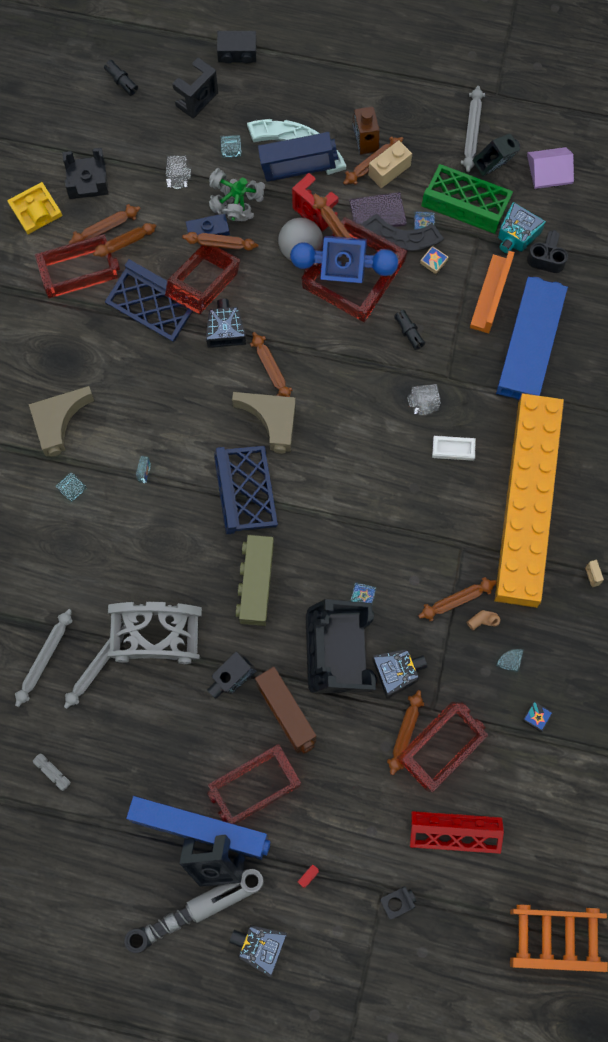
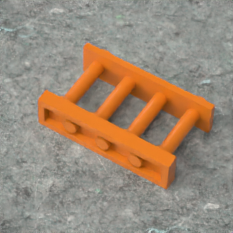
(569, 962)

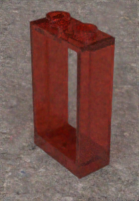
(69, 252)
(197, 300)
(286, 767)
(417, 771)

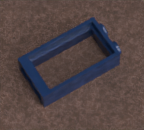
(298, 156)

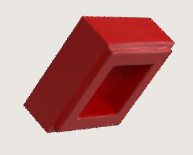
(308, 876)

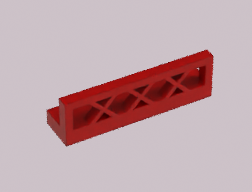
(456, 827)

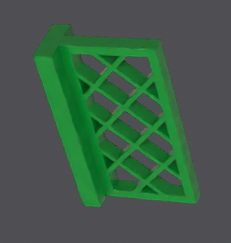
(462, 209)

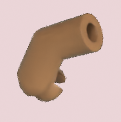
(485, 618)

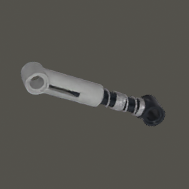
(196, 910)

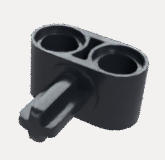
(548, 252)

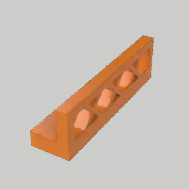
(491, 292)

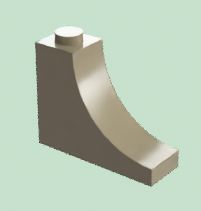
(274, 412)
(53, 416)

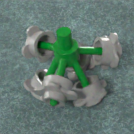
(234, 190)

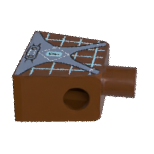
(366, 123)

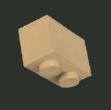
(390, 164)

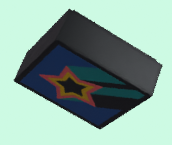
(537, 716)

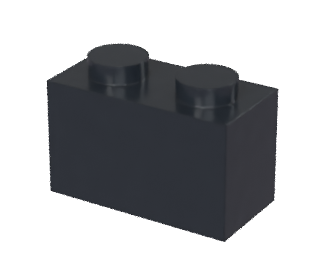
(236, 46)

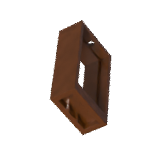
(286, 711)

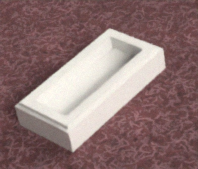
(453, 448)

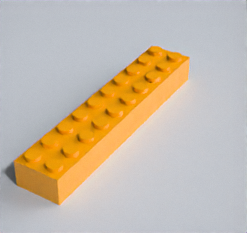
(529, 501)

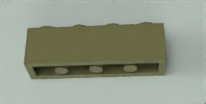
(256, 580)

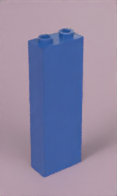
(532, 338)
(197, 826)

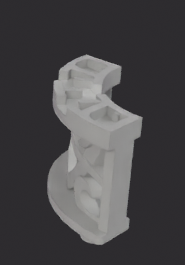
(130, 611)

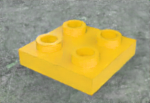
(34, 208)

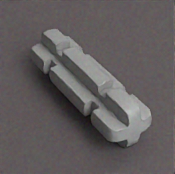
(51, 772)

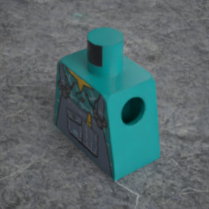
(519, 229)

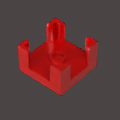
(304, 201)

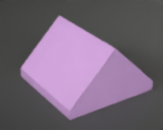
(551, 167)

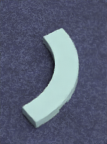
(278, 130)

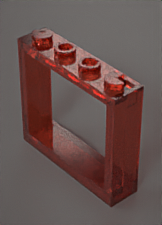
(373, 241)

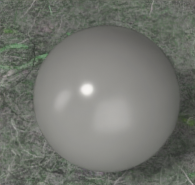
(298, 231)

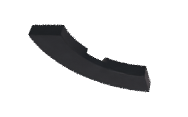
(407, 239)

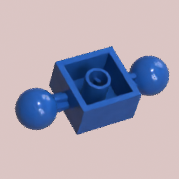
(383, 262)

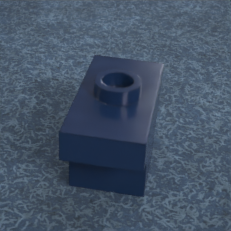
(210, 225)

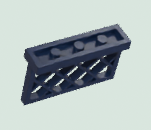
(157, 284)
(227, 486)

